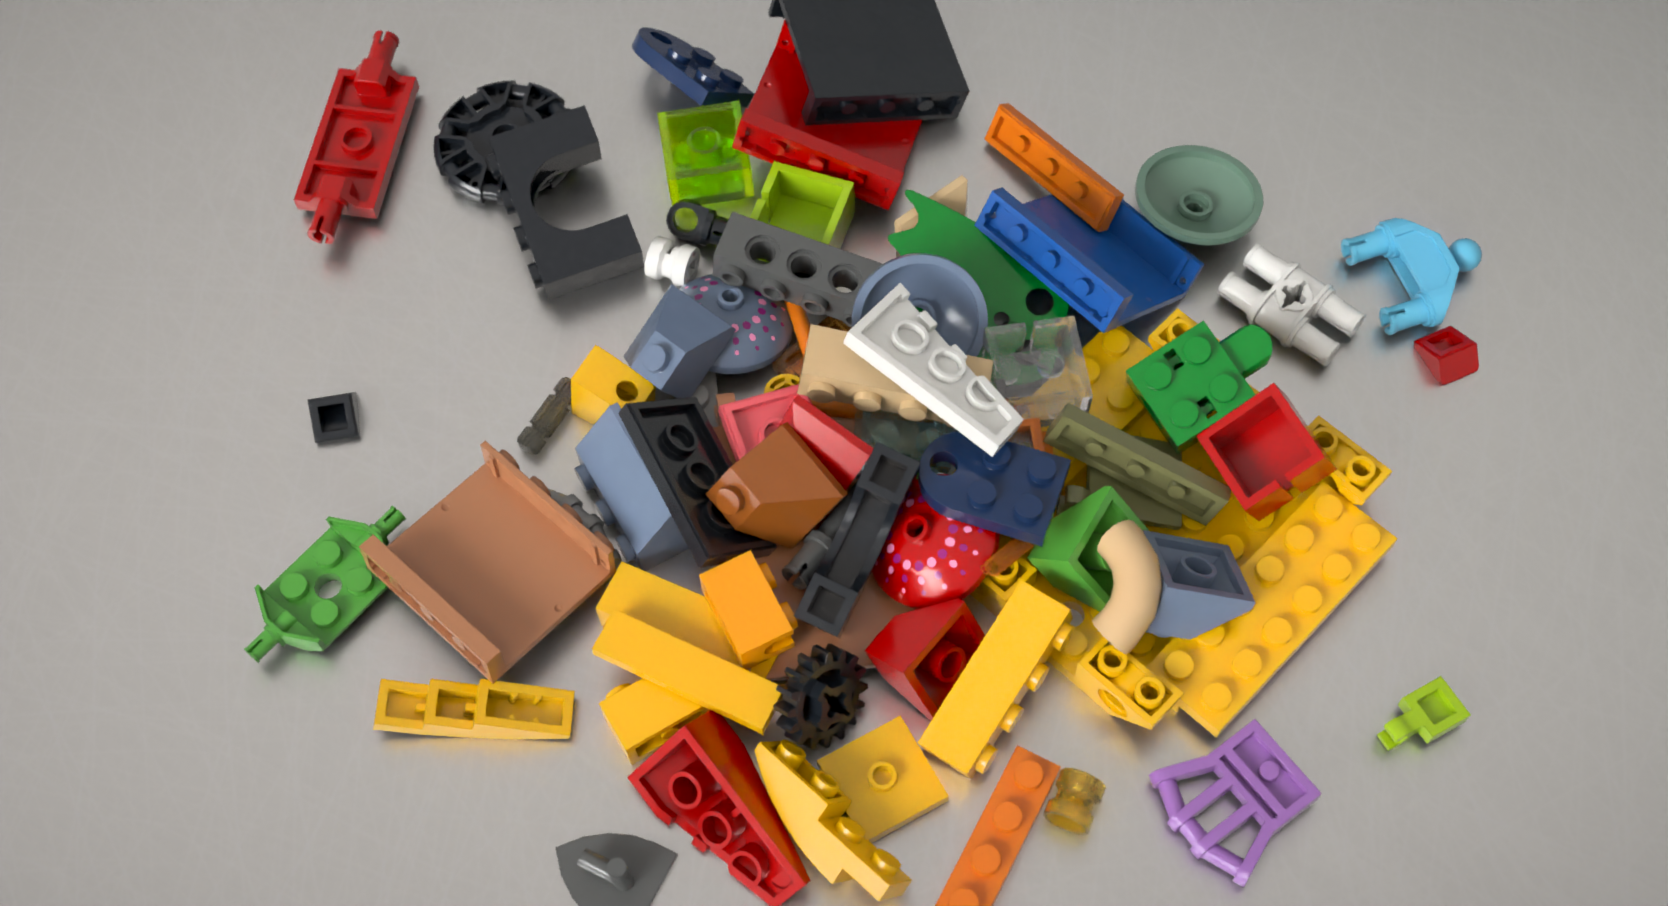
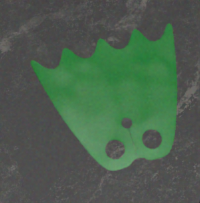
(997, 274)

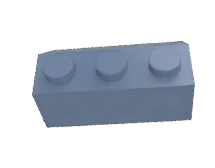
(627, 493)

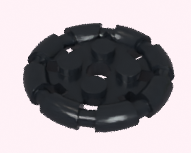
(496, 117)

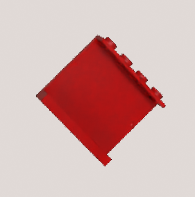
(862, 153)

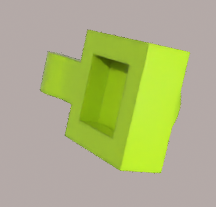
(1427, 711)

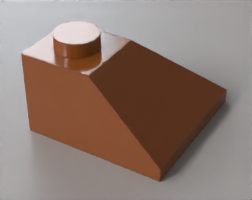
(777, 490)

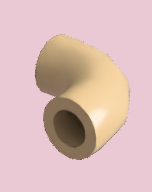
(1135, 586)

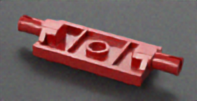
(357, 141)

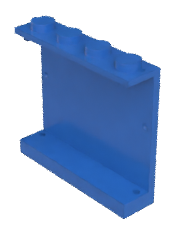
(1100, 274)

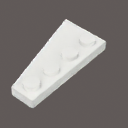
(920, 361)

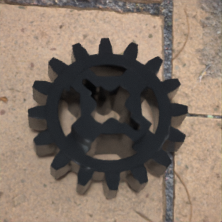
(820, 696)

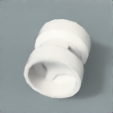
(672, 261)

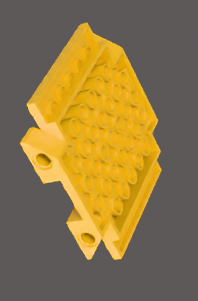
(1293, 561)

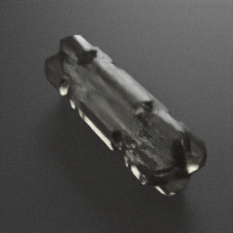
(546, 418)

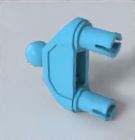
(1422, 264)

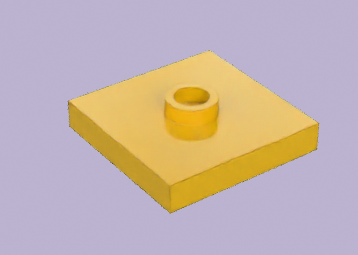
(885, 779)

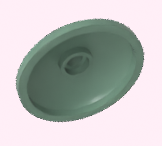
(1199, 195)

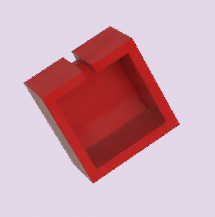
(1266, 452)

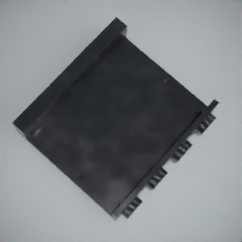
(873, 60)

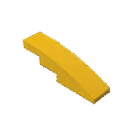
(474, 710)

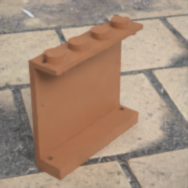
(494, 564)

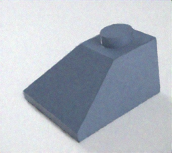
(678, 344)
(1198, 586)

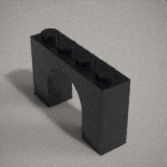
(561, 257)

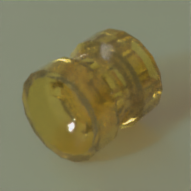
(1074, 801)

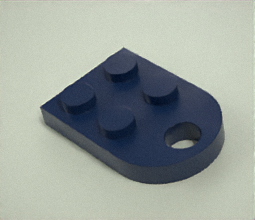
(690, 68)
(1000, 493)

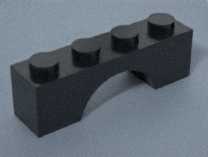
(859, 540)

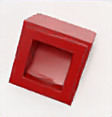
(1448, 354)

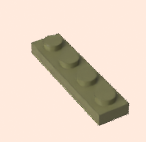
(1137, 464)

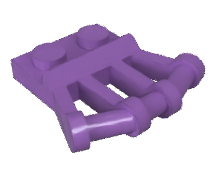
(1258, 776)

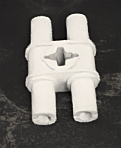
(1292, 322)

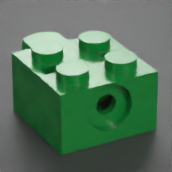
(1197, 377)

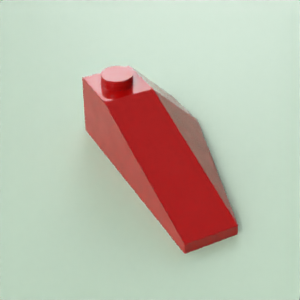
(717, 797)

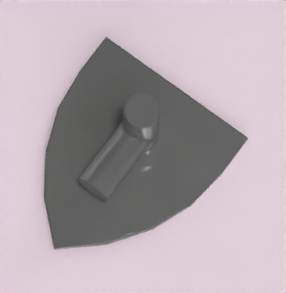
(614, 869)

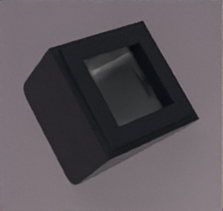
(334, 417)

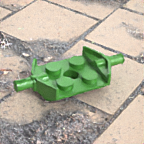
(292, 602)

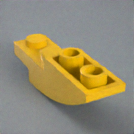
(813, 812)

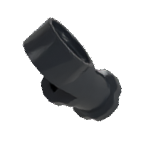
(709, 225)

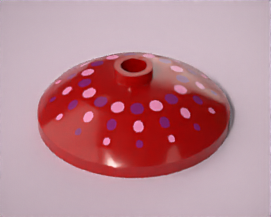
(936, 564)

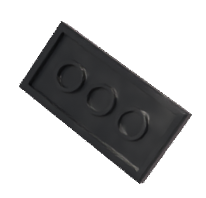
(685, 464)

